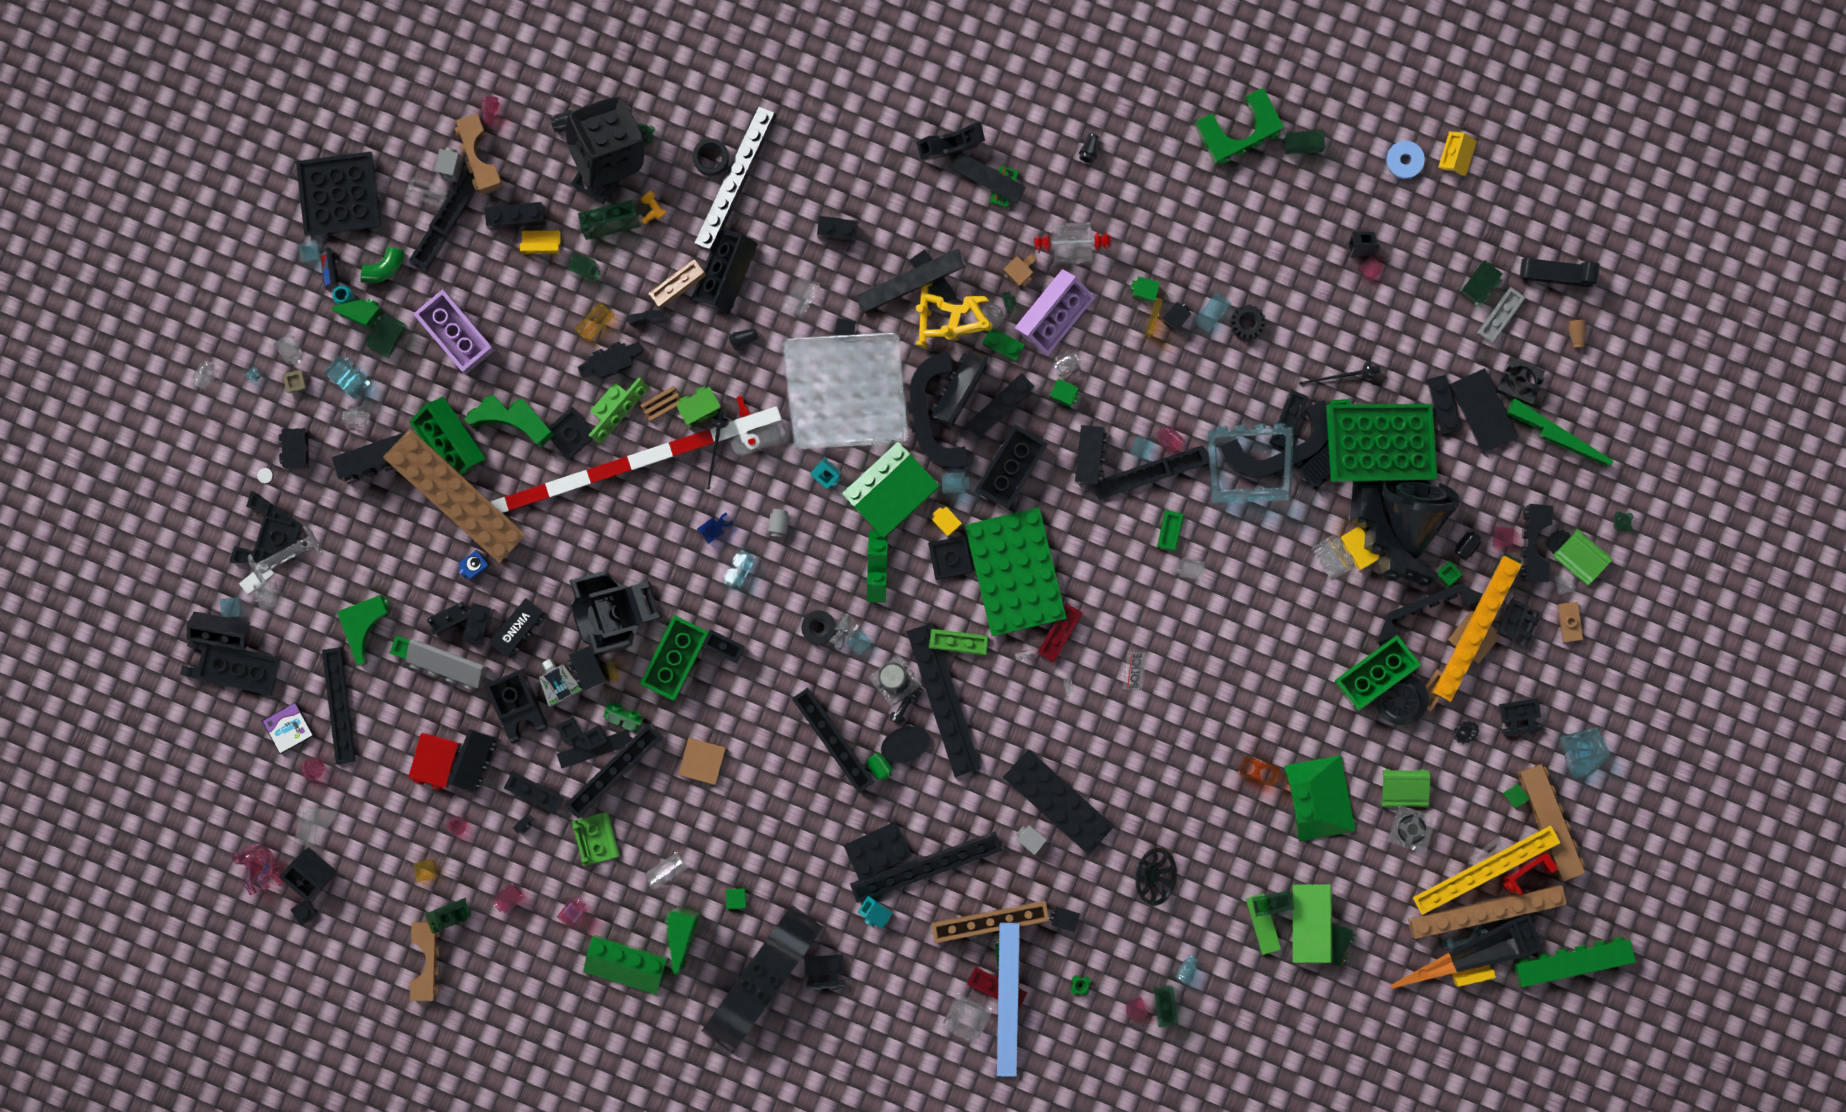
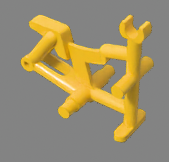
(952, 331)

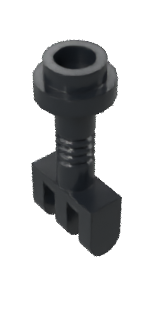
(898, 716)

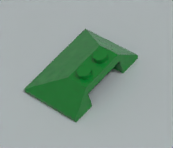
(1320, 798)

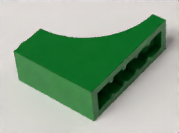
(359, 621)

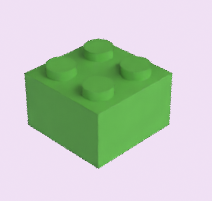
(698, 407)

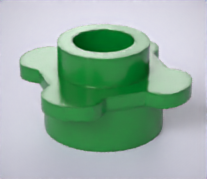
(1085, 985)

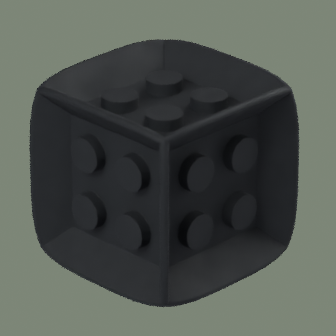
(605, 141)

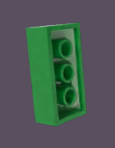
(447, 436)
(1377, 673)
(625, 964)

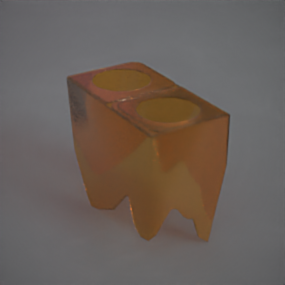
(1256, 774)

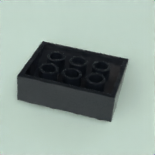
(960, 389)

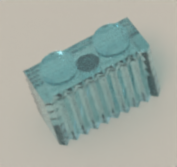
(347, 377)

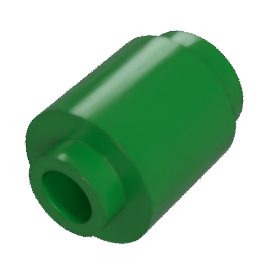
(879, 766)

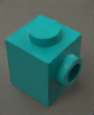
(874, 912)

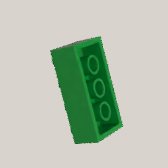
(674, 658)

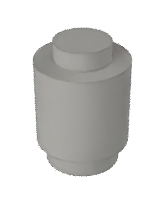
(778, 522)

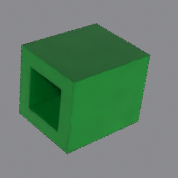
(1144, 289)
(1064, 393)

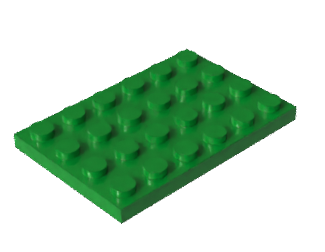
(1381, 442)
(1015, 572)

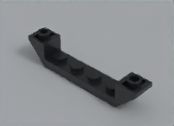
(1387, 630)

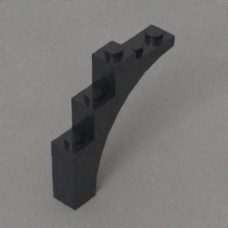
(1380, 540)

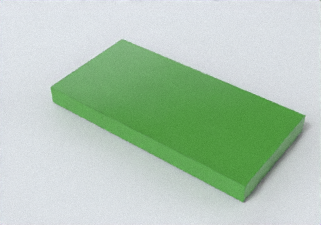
(1312, 923)

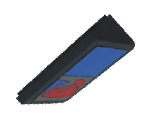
(329, 268)

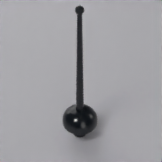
(1367, 372)
(718, 422)

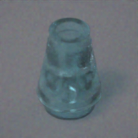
(1187, 970)

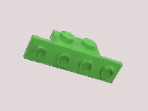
(614, 407)

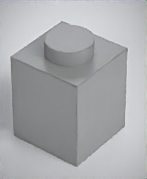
(1030, 839)

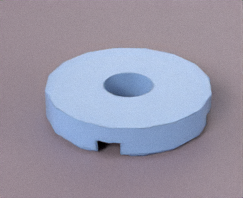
(1416, 157)

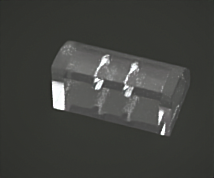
(666, 870)

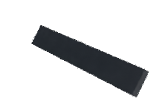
(910, 281)
(339, 705)

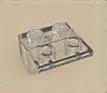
(966, 1018)

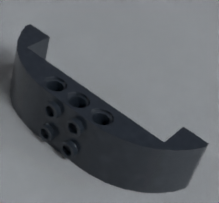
(762, 979)

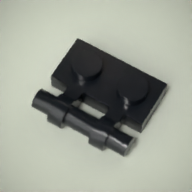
(1512, 622)
(1518, 711)
(824, 965)

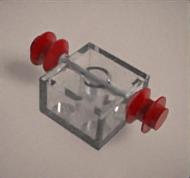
(1072, 243)

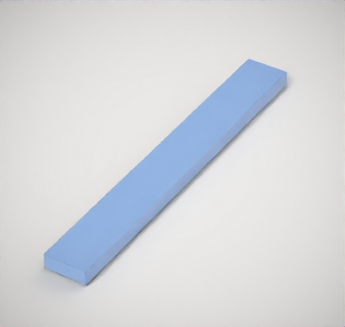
(1008, 999)

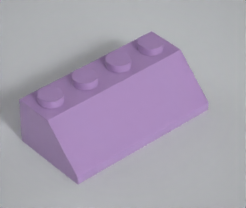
(1055, 312)

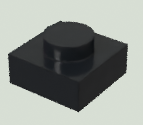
(524, 824)
(304, 912)

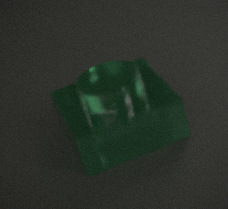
(1009, 302)

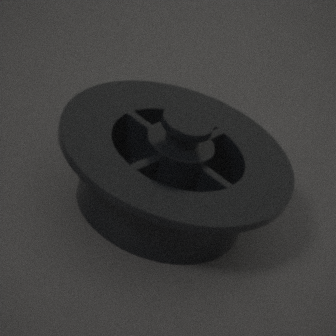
(1404, 701)

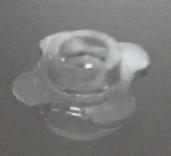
(1561, 588)

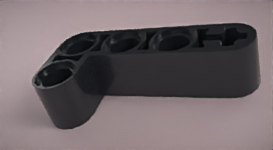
(1563, 273)

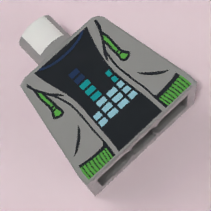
(558, 683)

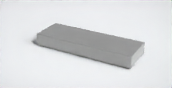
(1501, 315)

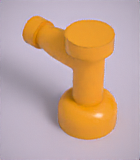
(656, 210)

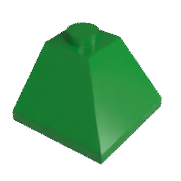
(360, 312)

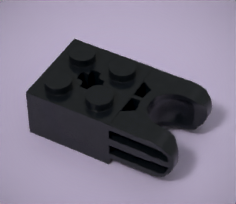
(513, 710)

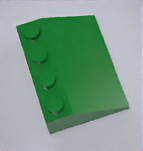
(890, 490)
(680, 932)

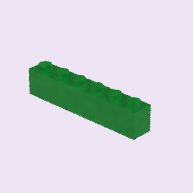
(1574, 962)

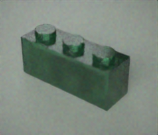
(609, 219)

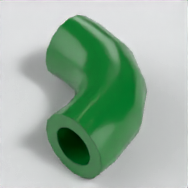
(385, 269)

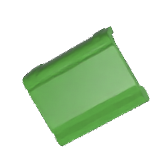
(1582, 557)
(1405, 788)
(595, 838)

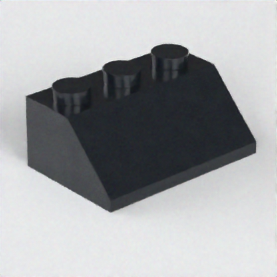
(473, 760)

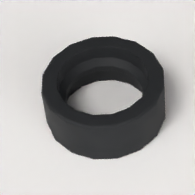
(707, 143)

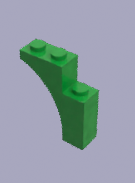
(518, 416)

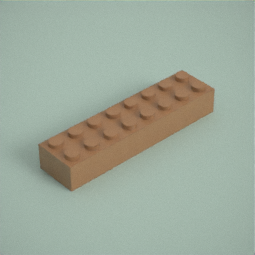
(454, 495)

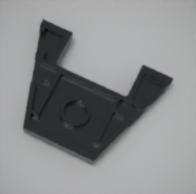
(275, 534)

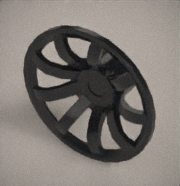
(1150, 874)

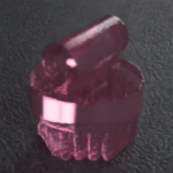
(312, 768)

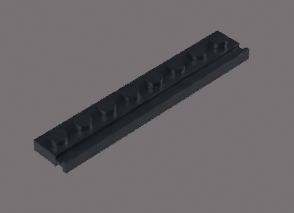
(944, 702)

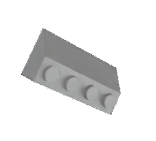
(446, 664)

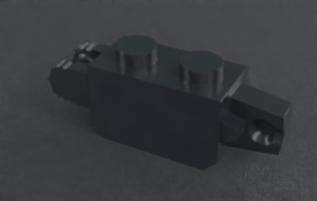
(610, 361)

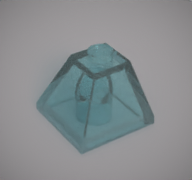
(1584, 752)

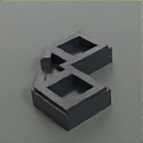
(572, 735)

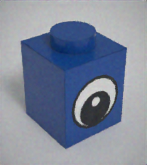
(473, 565)

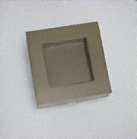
(294, 381)

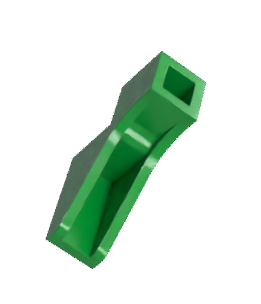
(877, 567)

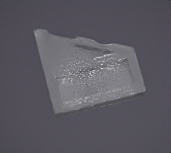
(312, 825)

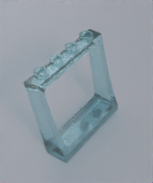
(1248, 495)

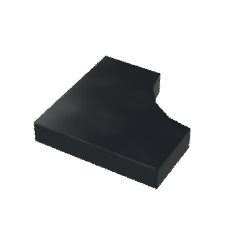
(648, 317)

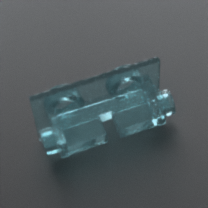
(736, 578)

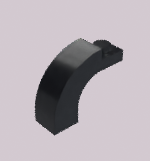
(951, 143)

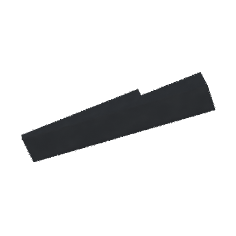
(443, 223)
(1152, 472)

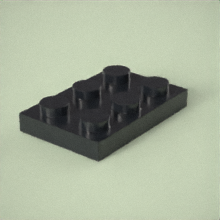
(877, 850)

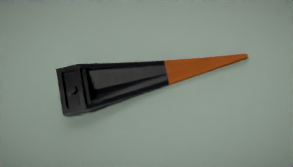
(1503, 943)

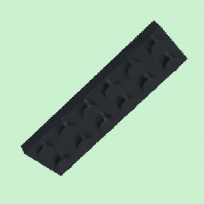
(1058, 801)

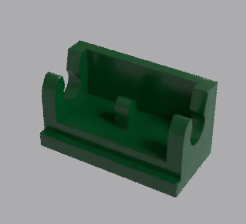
(448, 915)

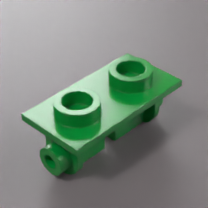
(632, 719)

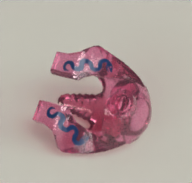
(257, 859)

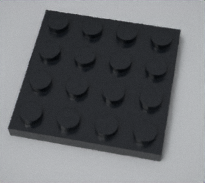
(338, 194)

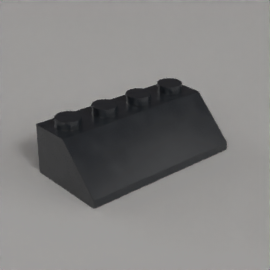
(725, 271)

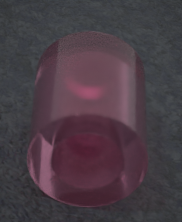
(1170, 439)

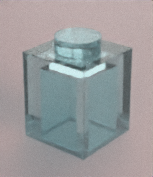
(954, 483)

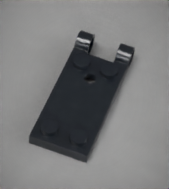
(240, 668)

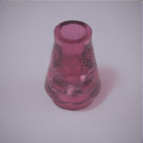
(489, 108)

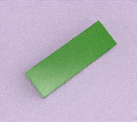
(958, 642)
(1264, 929)

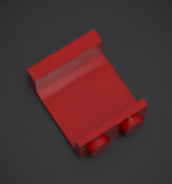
(433, 761)
(1542, 859)

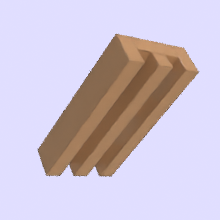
(656, 398)

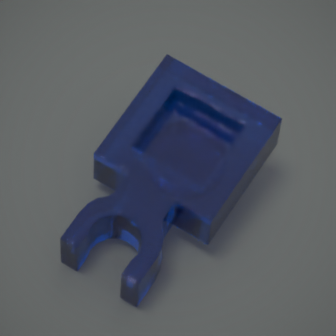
(712, 530)

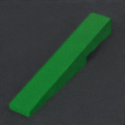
(1553, 433)

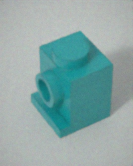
(819, 473)

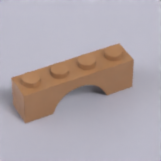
(472, 133)
(425, 986)

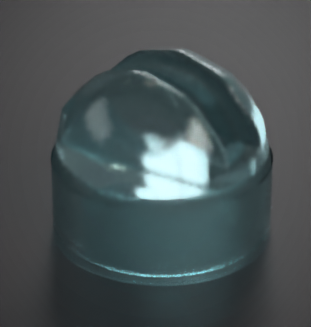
(253, 374)

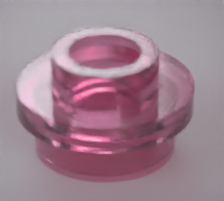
(450, 825)

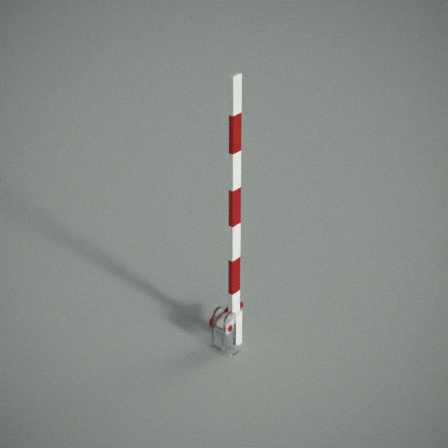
(753, 431)

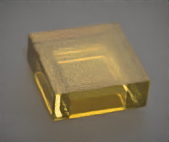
(613, 673)
(425, 870)

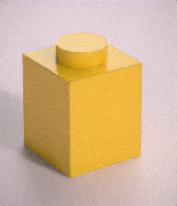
(946, 521)

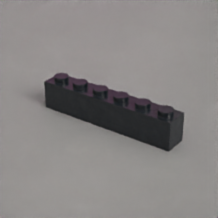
(833, 740)
(614, 771)

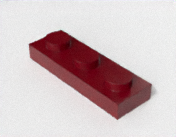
(1059, 634)
(989, 984)

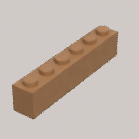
(1547, 813)
(989, 921)

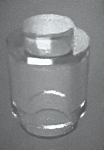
(204, 375)

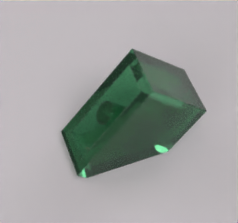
(1273, 903)

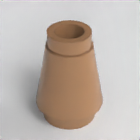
(1577, 332)

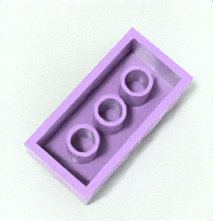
(454, 332)

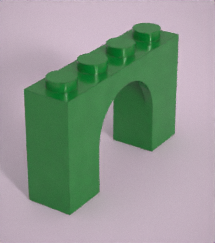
(1222, 147)

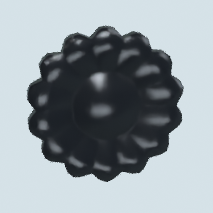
(1557, 540)
(1466, 732)

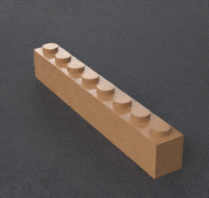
(1486, 911)

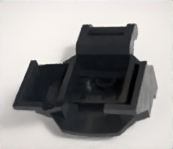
(610, 612)

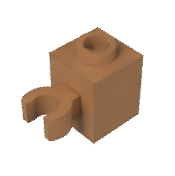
(1019, 271)

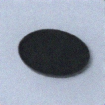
(905, 744)

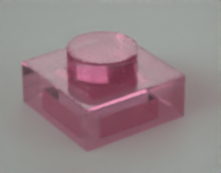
(1371, 269)

